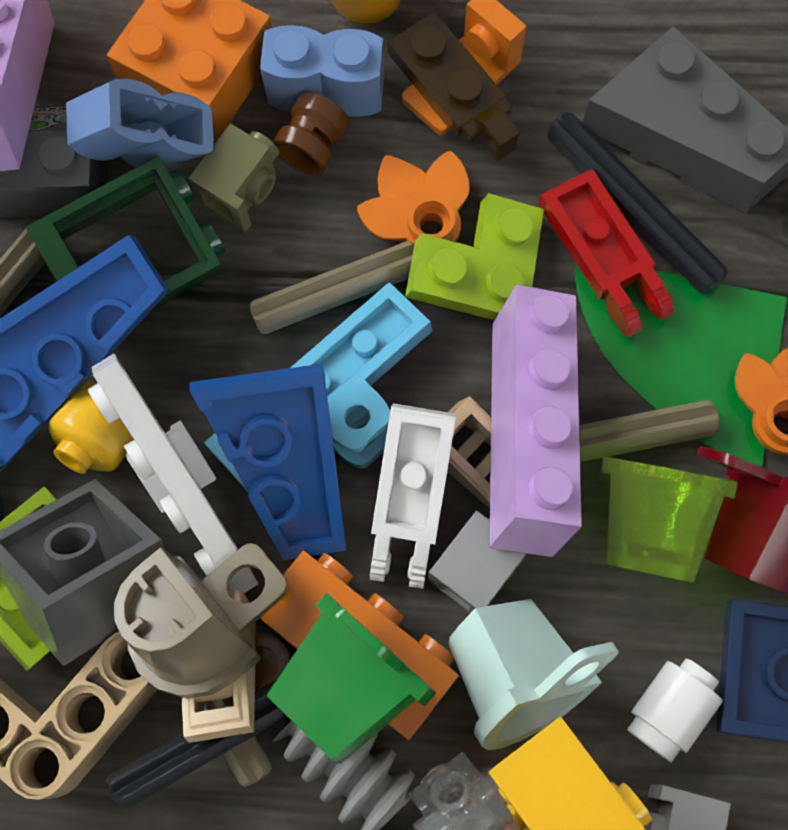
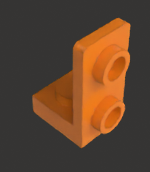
(494, 41)

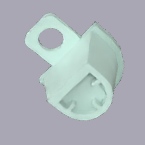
(521, 671)

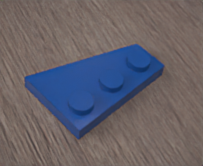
(283, 449)

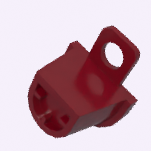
(753, 526)

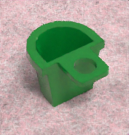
(344, 684)

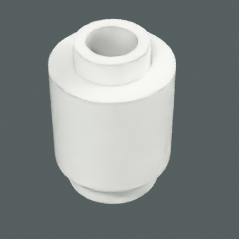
(675, 708)

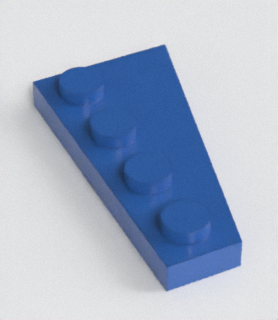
(65, 332)

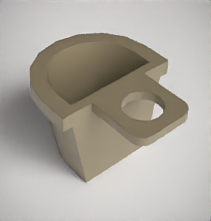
(190, 630)

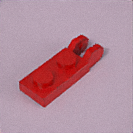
(605, 249)

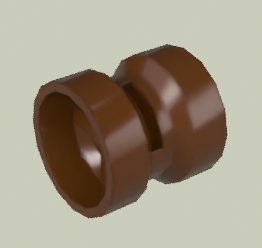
(311, 133)

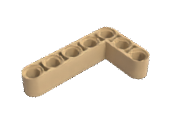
(59, 725)

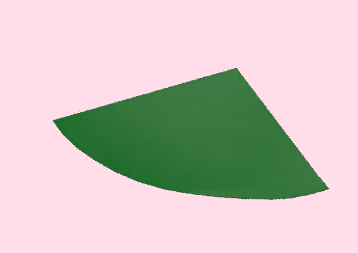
(693, 350)

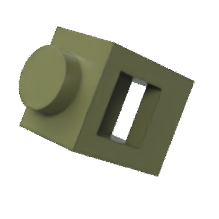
(235, 175)

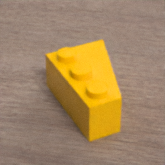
(560, 787)

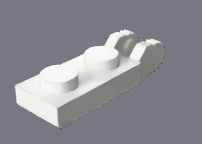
(411, 486)

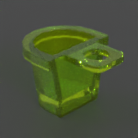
(661, 517)

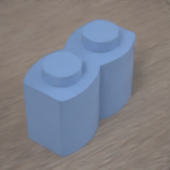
(336, 65)
(138, 124)

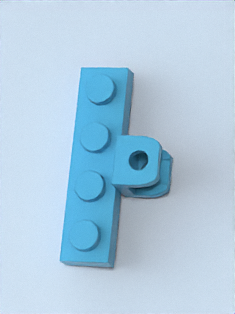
(352, 361)

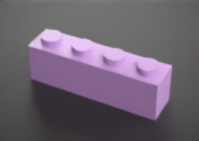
(24, 45)
(535, 423)

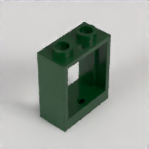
(175, 192)

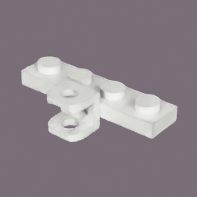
(167, 467)

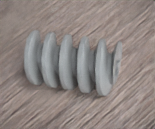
(359, 778)

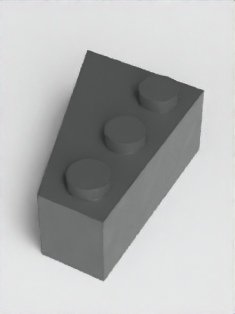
(692, 121)

